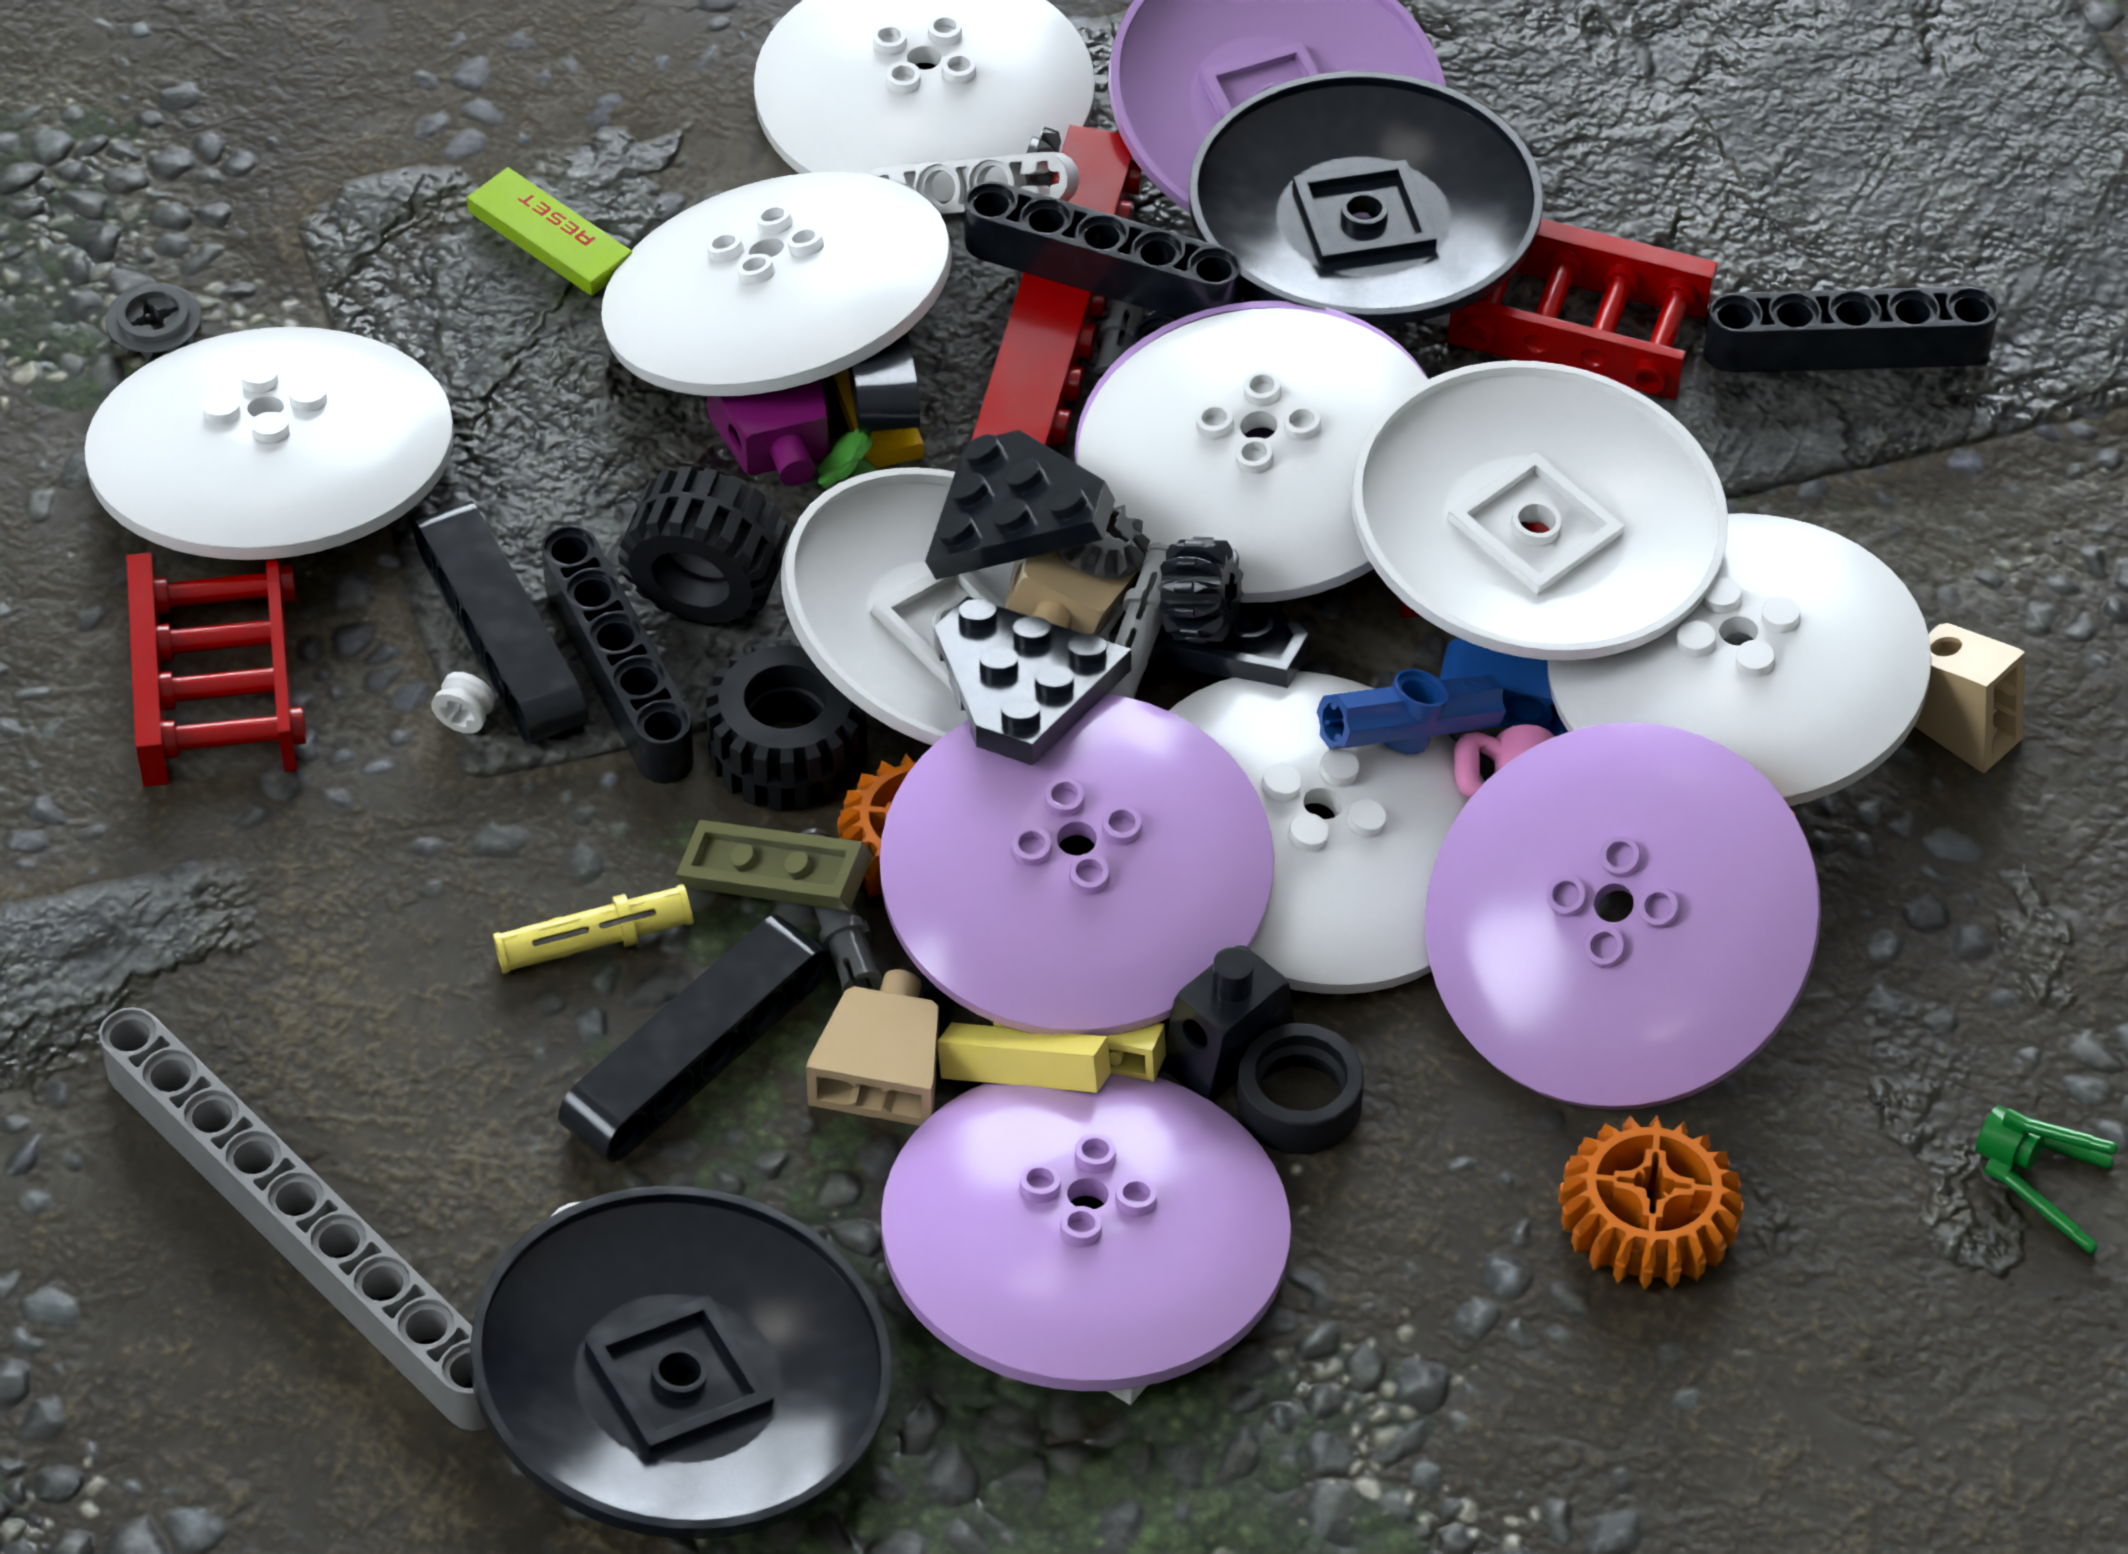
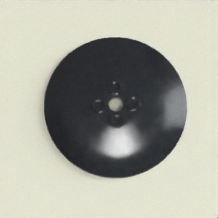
(1432, 167)
(695, 1283)

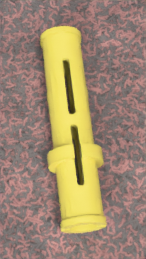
(669, 907)

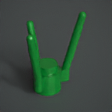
(2017, 1140)

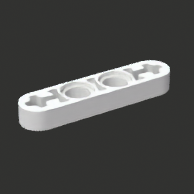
(972, 171)

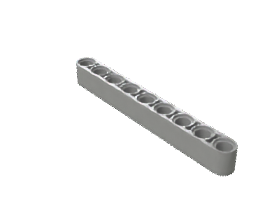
(148, 1064)

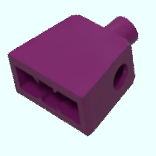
(775, 430)

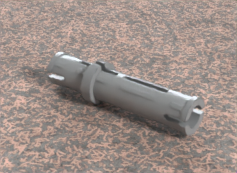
(1141, 619)

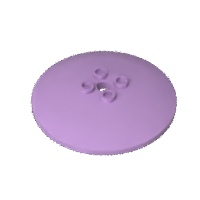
(1195, 60)
(1061, 936)
(1639, 1003)
(1081, 1294)

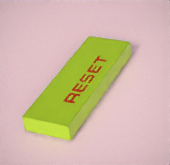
(548, 230)

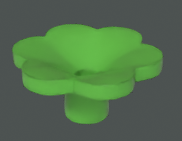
(846, 459)

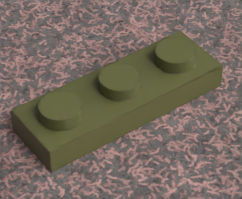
(774, 865)

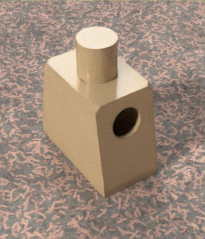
(1064, 595)
(1974, 695)
(878, 1053)

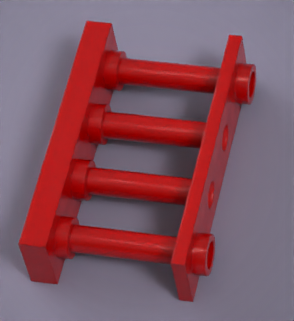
(1604, 265)
(159, 691)

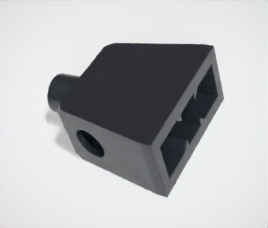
(1219, 1018)

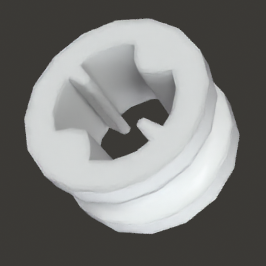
(463, 702)

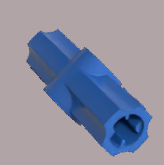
(1410, 711)

